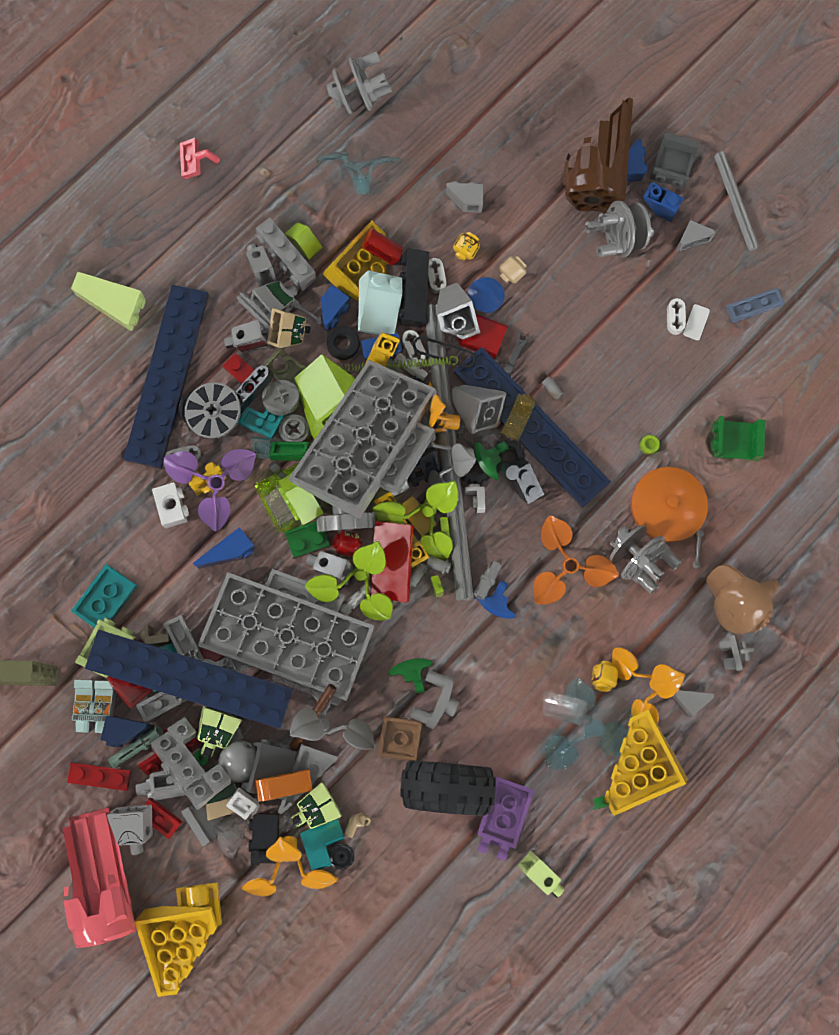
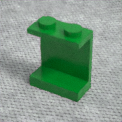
(738, 439)

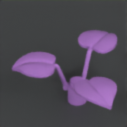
(212, 510)

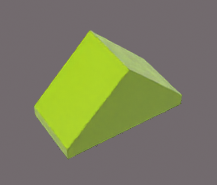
(303, 240)

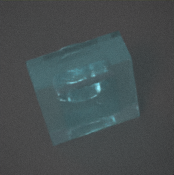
(261, 446)

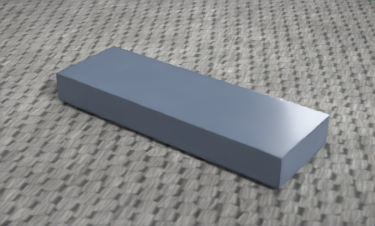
(754, 305)

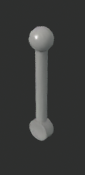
(319, 321)
(699, 534)

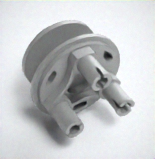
(369, 88)
(623, 227)
(643, 558)

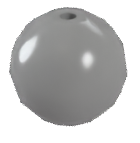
(238, 760)

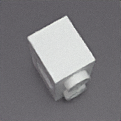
(163, 496)

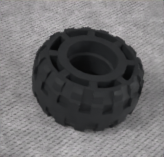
(448, 788)

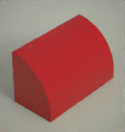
(382, 247)

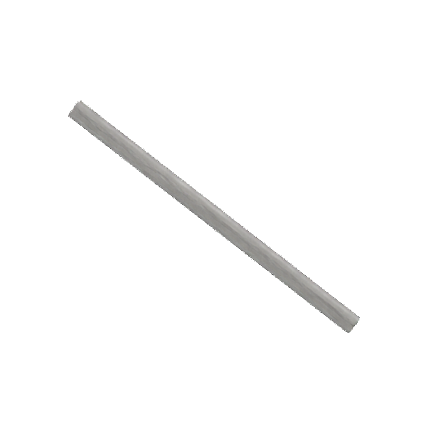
(456, 518)

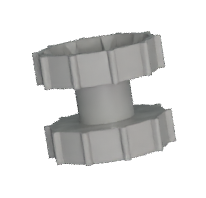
(343, 521)

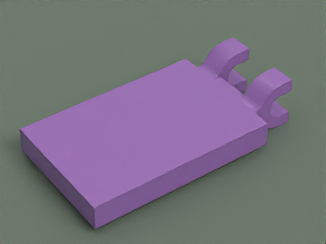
(505, 818)

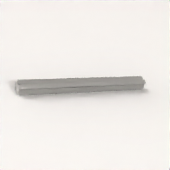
(736, 201)

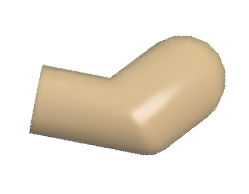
(355, 822)

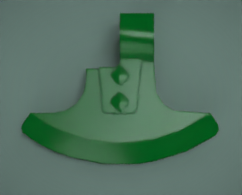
(490, 458)
(411, 671)

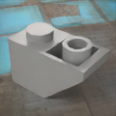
(466, 196)

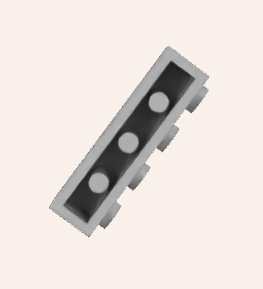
(286, 254)

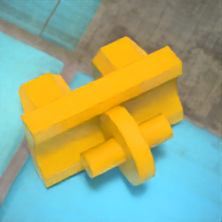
(200, 485)

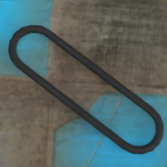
(445, 344)

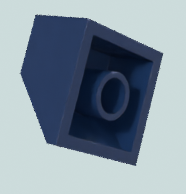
(123, 731)

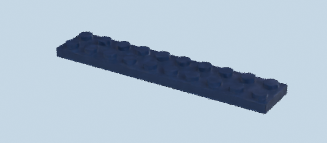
(166, 377)
(541, 435)
(189, 678)

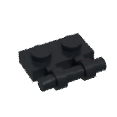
(427, 463)

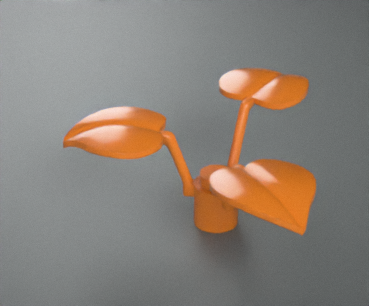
(549, 588)

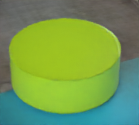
(649, 444)

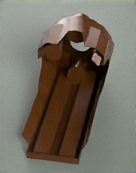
(601, 172)

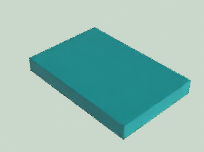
(104, 596)

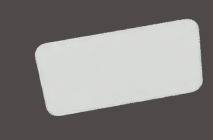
(696, 322)

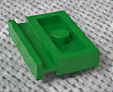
(306, 540)

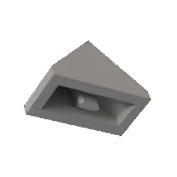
(695, 235)
(691, 701)

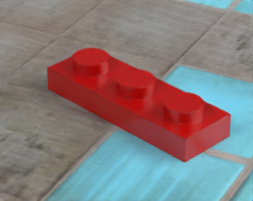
(99, 776)

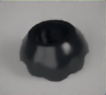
(346, 861)

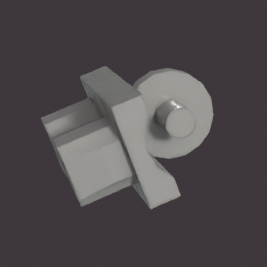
(732, 644)

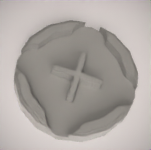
(280, 397)

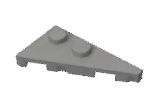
(310, 759)

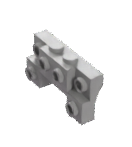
(184, 768)

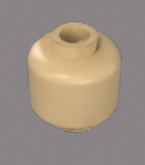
(513, 269)

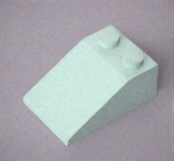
(379, 302)

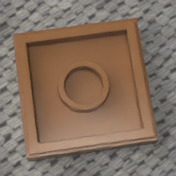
(400, 738)

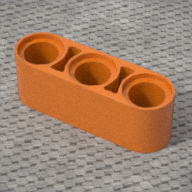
(283, 785)

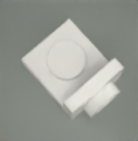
(479, 499)
(243, 803)

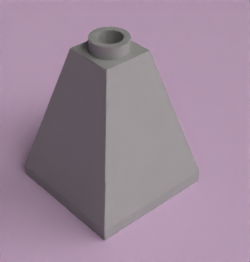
(478, 406)

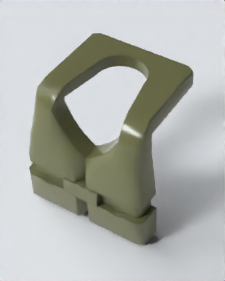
(291, 370)

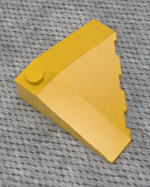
(354, 263)
(645, 766)
(172, 942)

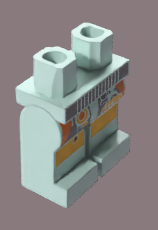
(92, 704)

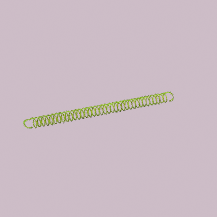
(407, 364)

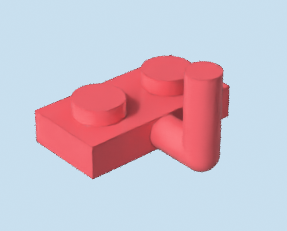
(191, 157)

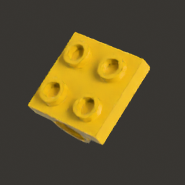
(201, 896)

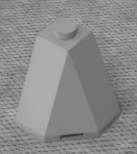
(456, 312)

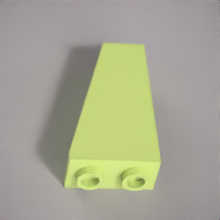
(110, 298)

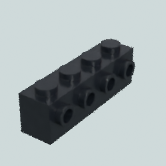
(414, 287)

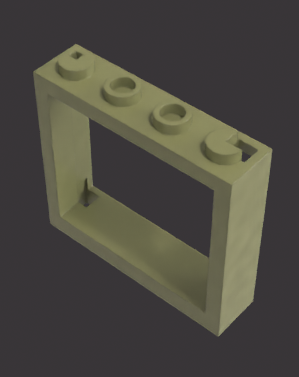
(27, 673)

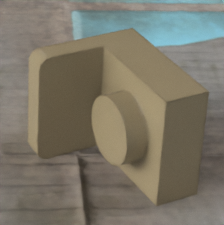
(158, 638)

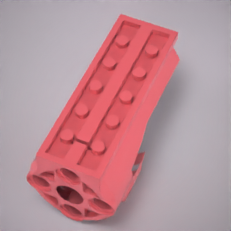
(101, 895)

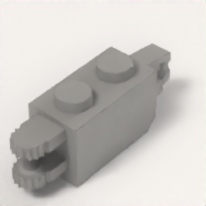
(159, 787)

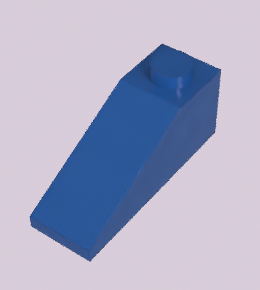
(230, 549)

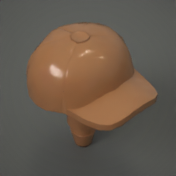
(741, 602)

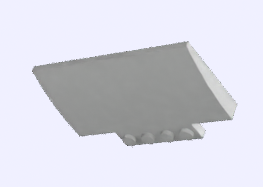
(368, 440)
(287, 632)

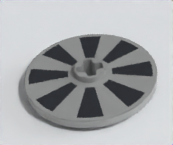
(203, 400)

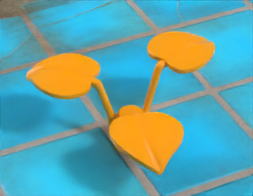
(445, 420)
(664, 680)
(286, 850)

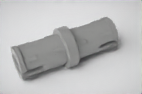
(487, 580)

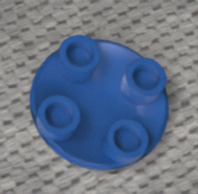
(486, 294)

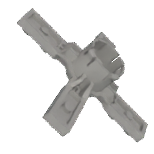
(187, 646)

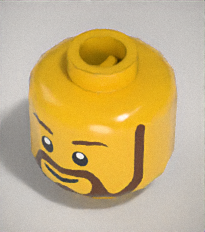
(466, 246)
(604, 676)

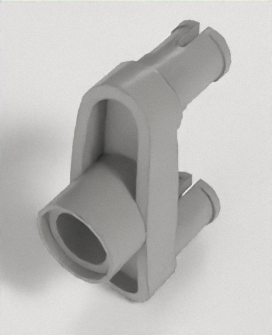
(444, 705)

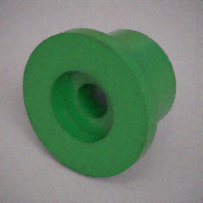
(197, 755)
(600, 803)

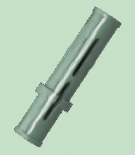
(118, 758)

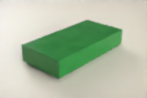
(288, 451)

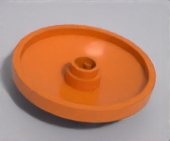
(669, 504)

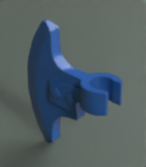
(497, 602)

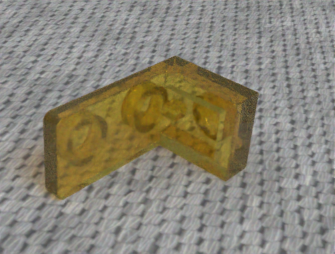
(519, 416)

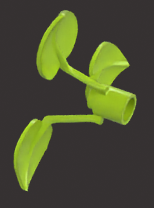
(438, 496)
(367, 560)

